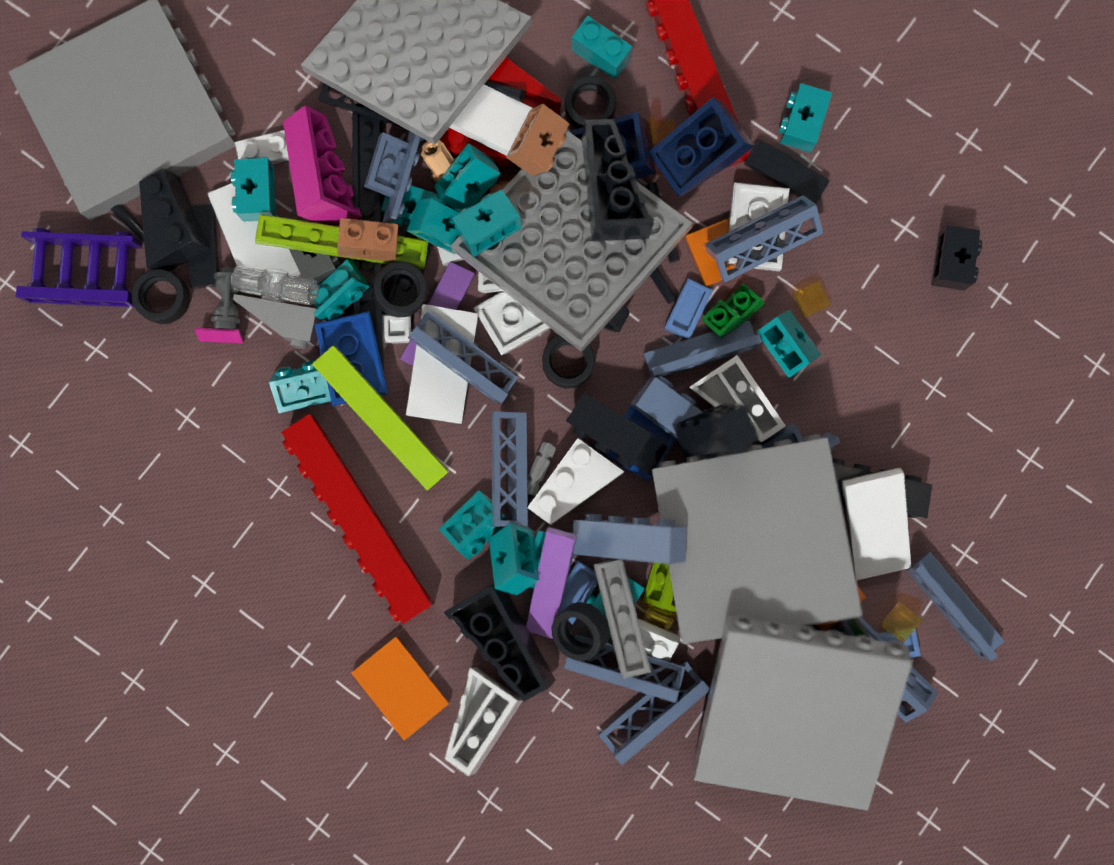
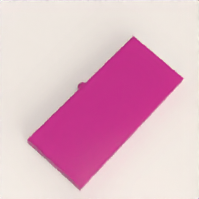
(219, 335)

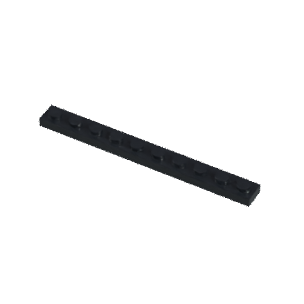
(364, 141)

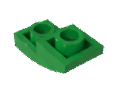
(733, 312)

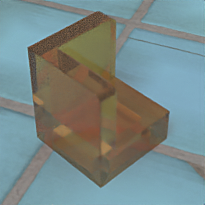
(659, 129)

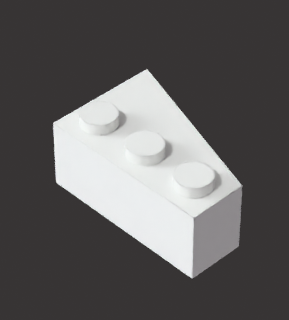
(735, 385)
(573, 481)
(480, 722)

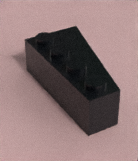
(613, 196)
(916, 492)
(503, 639)

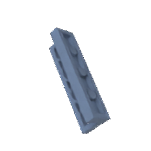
(762, 229)
(700, 351)
(459, 366)
(516, 468)
(956, 606)
(635, 683)
(917, 690)
(657, 723)

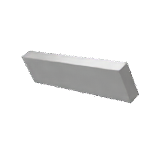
(622, 618)

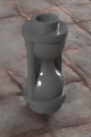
(225, 313)

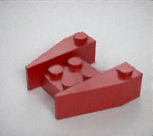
(535, 95)

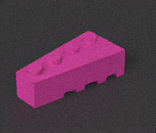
(317, 170)

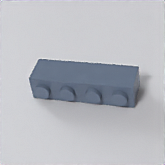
(665, 406)
(630, 540)

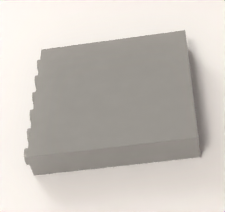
(122, 107)
(758, 538)
(800, 712)

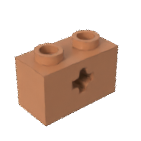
(538, 140)
(367, 240)

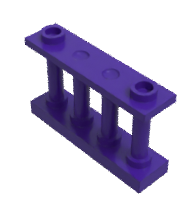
(64, 292)

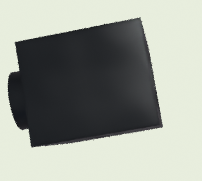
(947, 269)

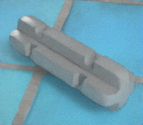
(539, 468)

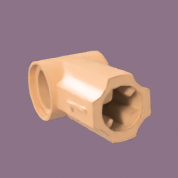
(437, 158)

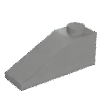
(288, 320)

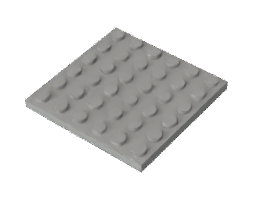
(417, 57)
(554, 262)

